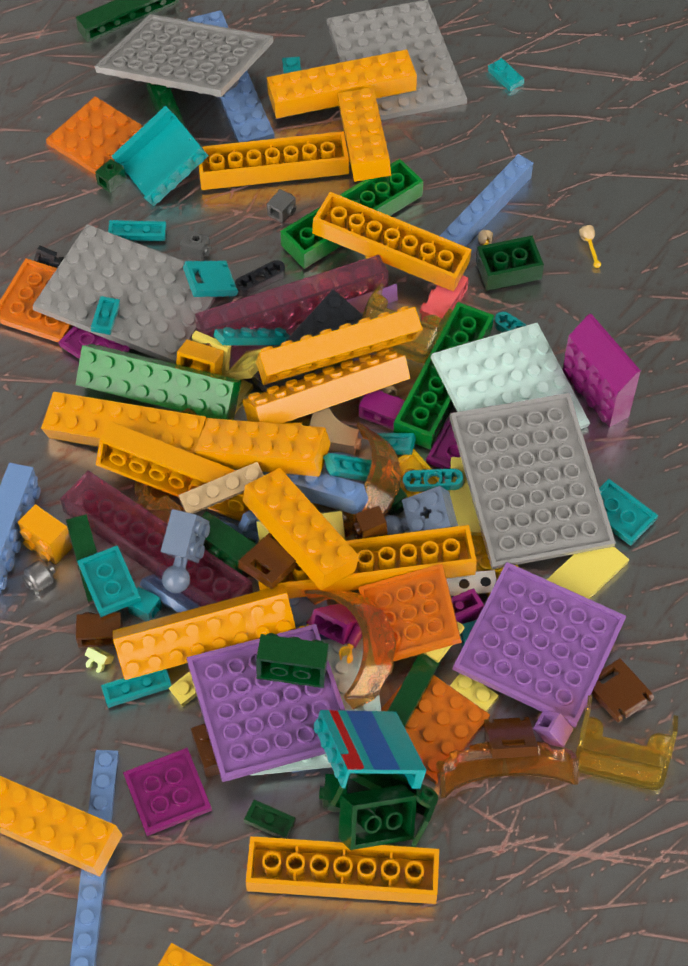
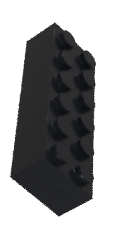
(329, 314)

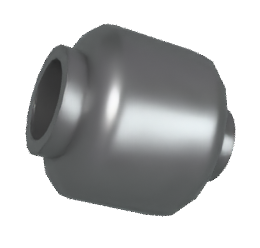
(38, 575)

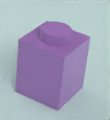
(553, 728)

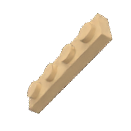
(219, 489)

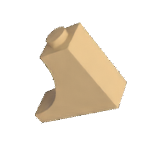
(340, 435)

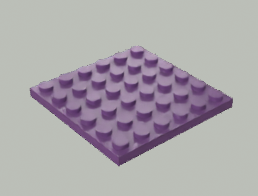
(539, 643)
(255, 720)

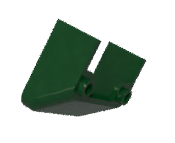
(425, 801)

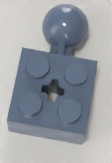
(424, 512)
(185, 543)

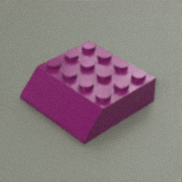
(601, 371)

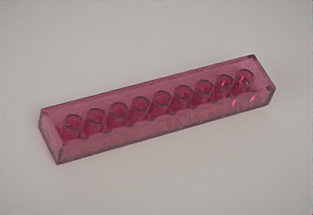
(295, 301)
(141, 538)

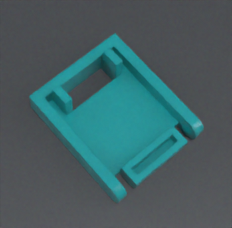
(215, 279)

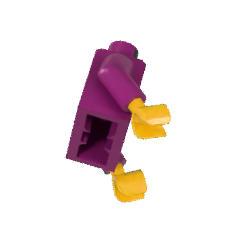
(339, 625)

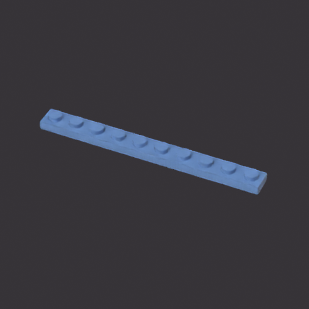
(92, 886)

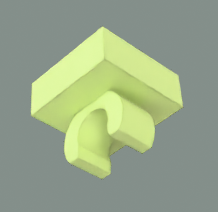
(100, 656)

